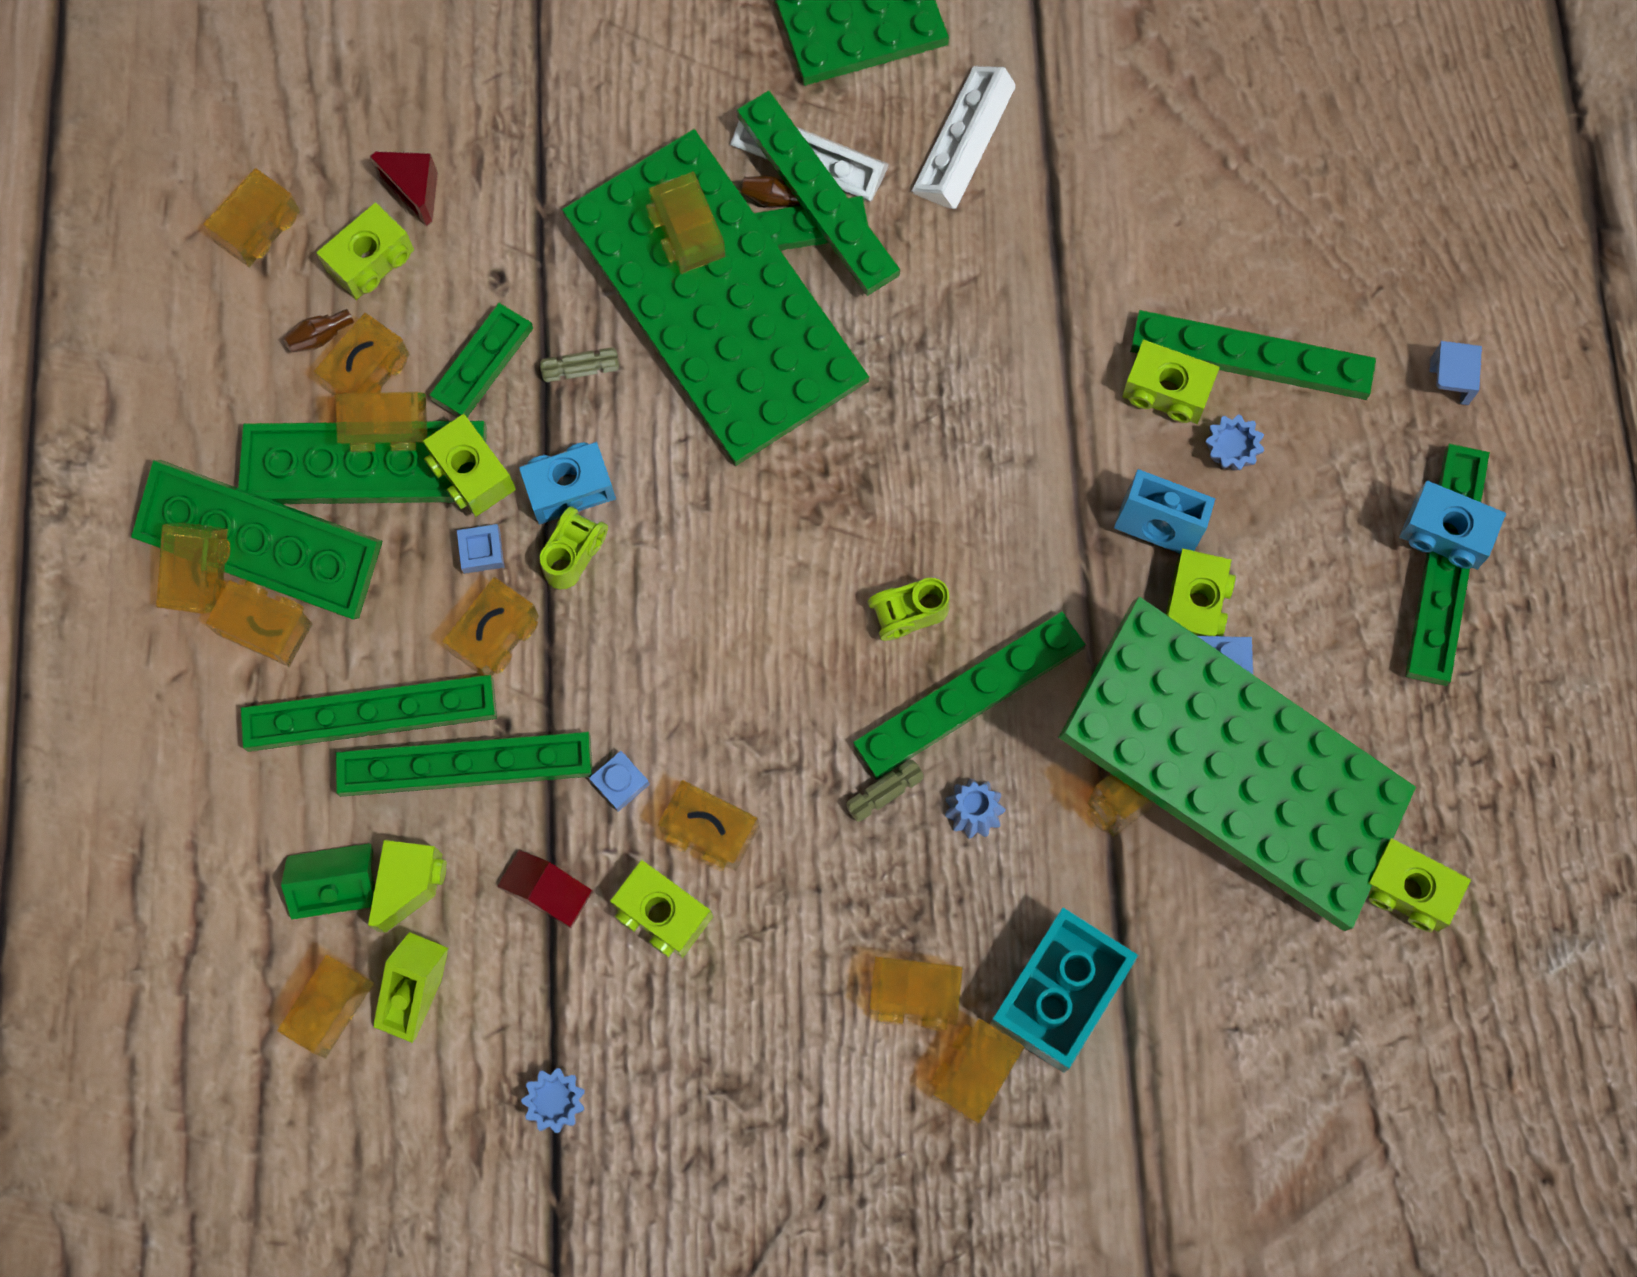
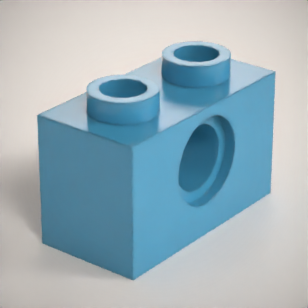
(588, 489)
(1164, 512)
(1475, 522)

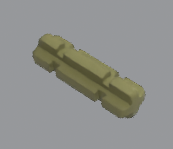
(579, 364)
(885, 790)

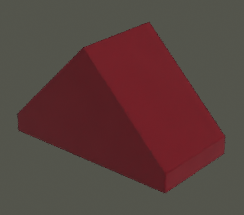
(410, 178)
(545, 888)

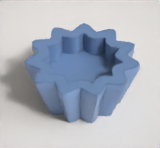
(1234, 443)
(974, 808)
(553, 1100)

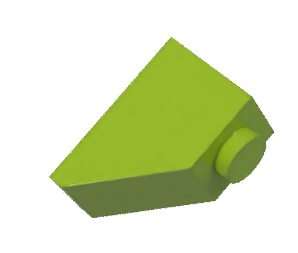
(404, 882)
(409, 986)

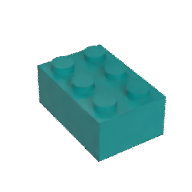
(1064, 990)

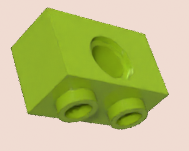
(369, 232)
(1162, 364)
(461, 444)
(1204, 575)
(648, 887)
(1440, 887)

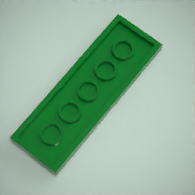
(309, 467)
(266, 539)

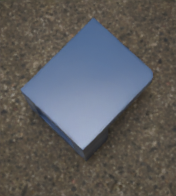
(1457, 368)

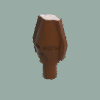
(768, 191)
(317, 331)

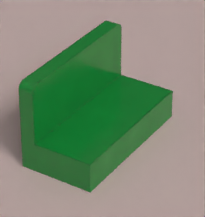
(328, 881)

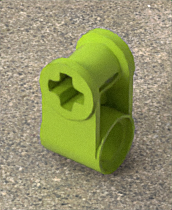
(575, 541)
(907, 609)

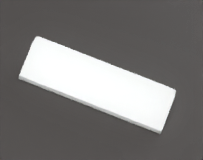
(965, 136)
(850, 169)

